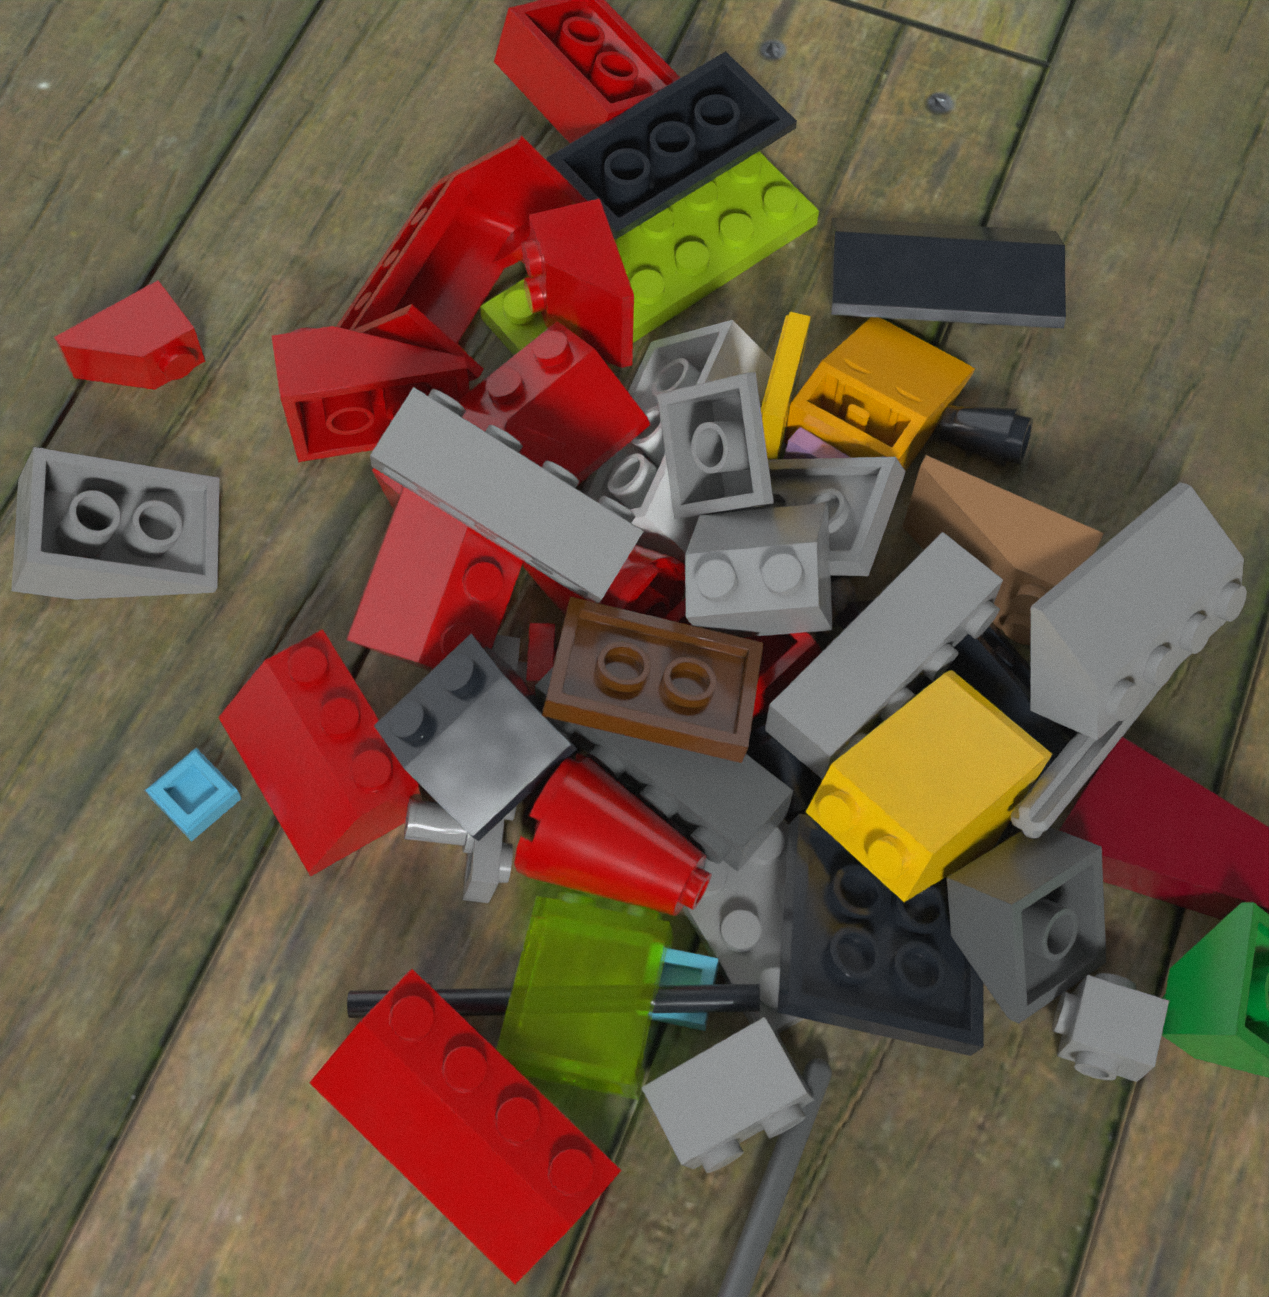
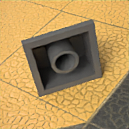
(1031, 918)

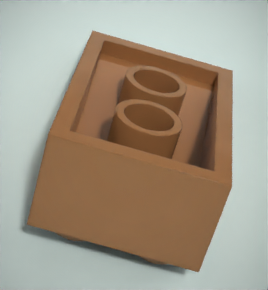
(1005, 532)

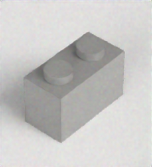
(729, 1096)

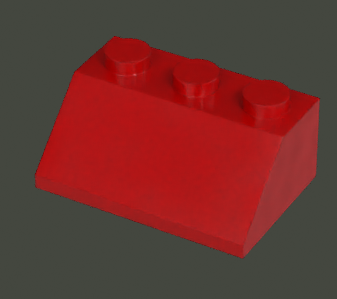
(578, 62)
(318, 753)

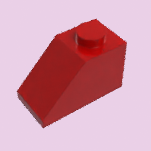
(133, 342)

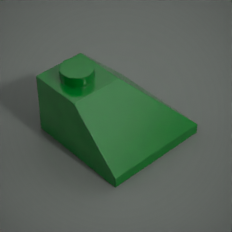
(1223, 994)

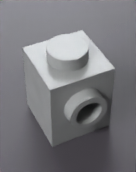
(1110, 1027)

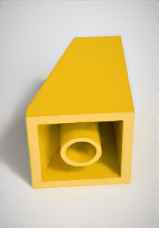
(929, 786)

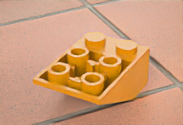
(878, 393)

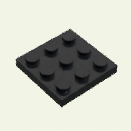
(868, 957)

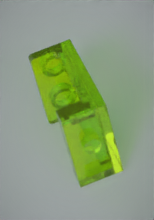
(585, 994)

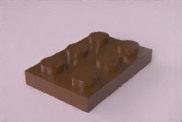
(654, 680)

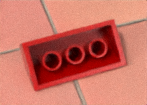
(563, 392)
(437, 575)
(464, 1126)

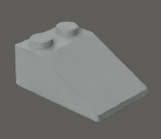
(113, 529)

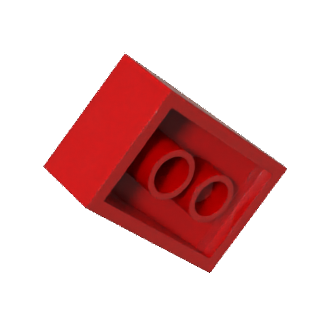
(349, 386)

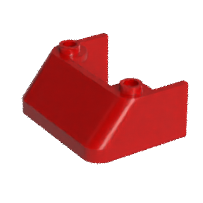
(457, 249)

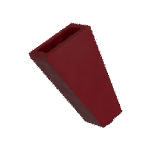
(1171, 835)

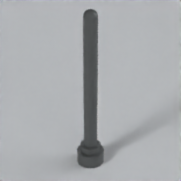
(774, 1189)

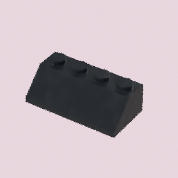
(673, 142)

